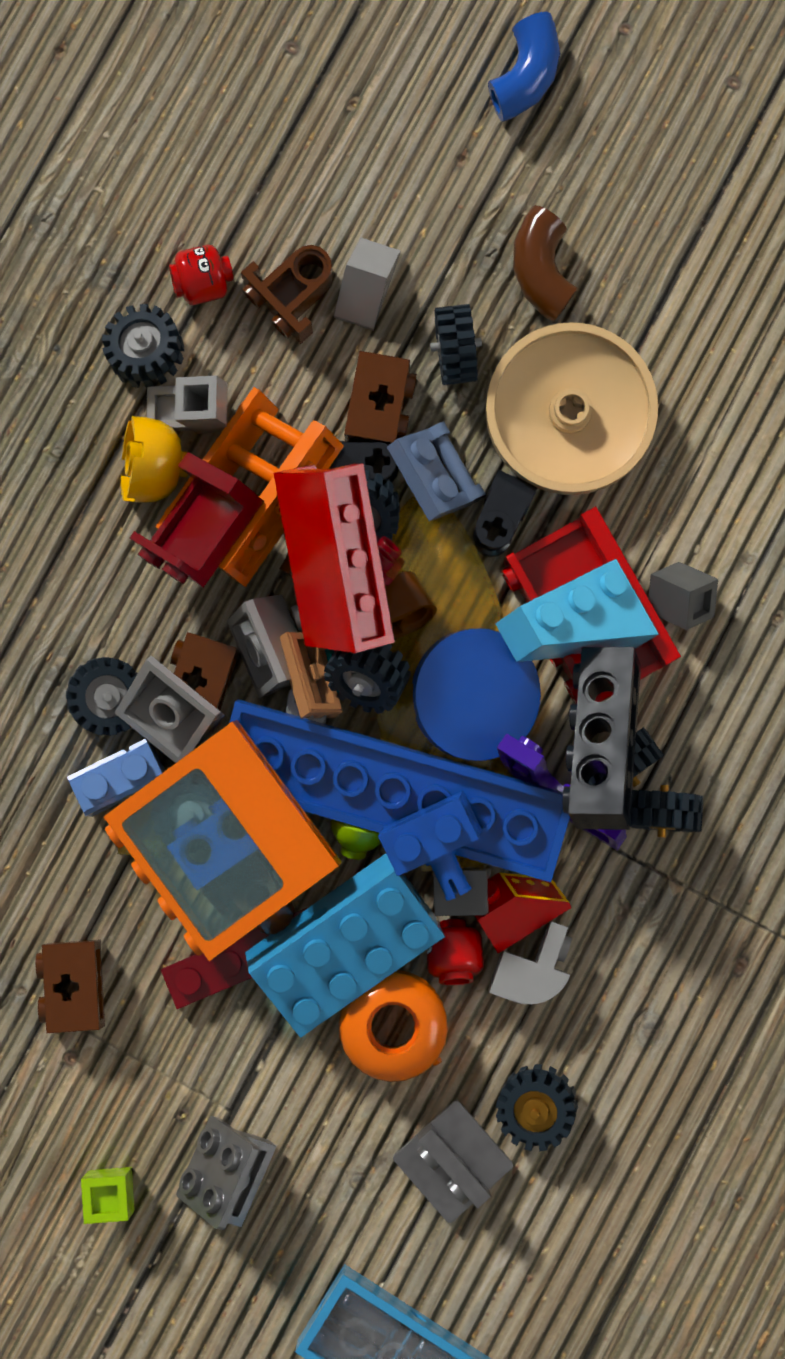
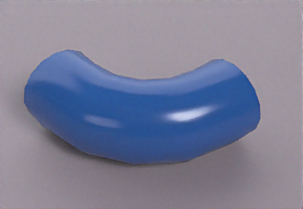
(533, 69)

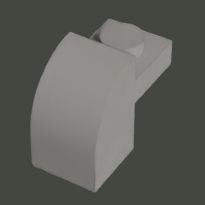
(191, 405)
(533, 980)

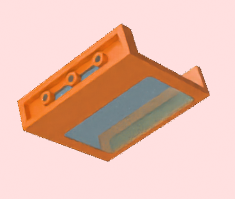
(221, 841)

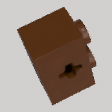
(376, 376)
(212, 658)
(86, 1006)

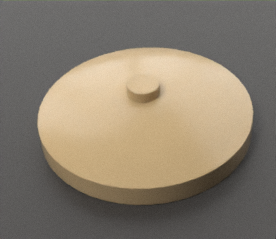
(571, 408)

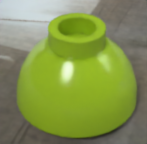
(354, 840)

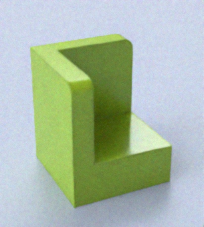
(107, 1195)

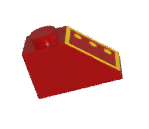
(519, 907)

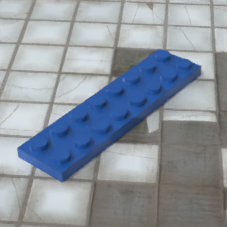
(382, 782)

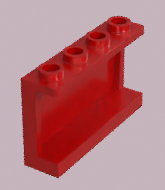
(568, 555)
(334, 557)

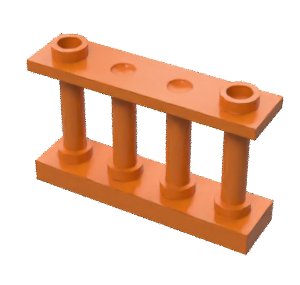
(232, 449)

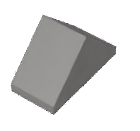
(366, 283)

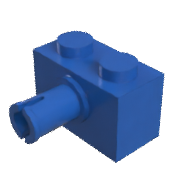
(432, 839)

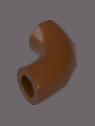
(536, 263)

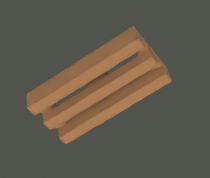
(305, 674)

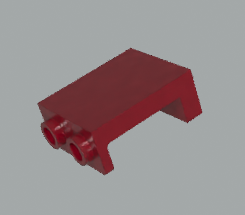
(200, 524)

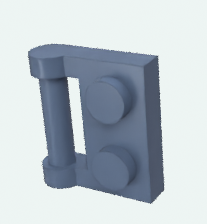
(427, 475)

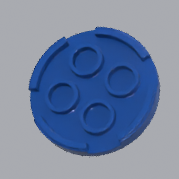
(473, 694)

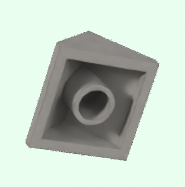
(257, 635)
(167, 711)

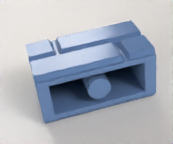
(116, 777)

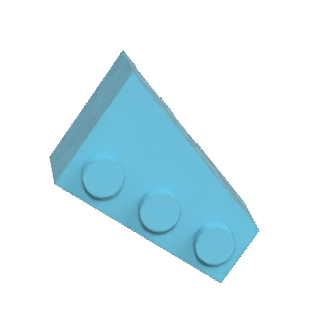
(585, 612)

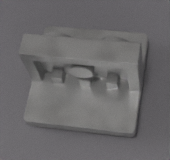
(453, 1162)
(224, 1173)

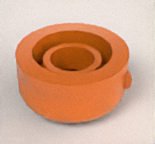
(406, 1059)

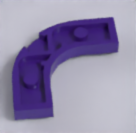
(525, 762)

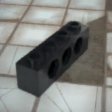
(609, 802)

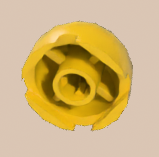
(151, 460)

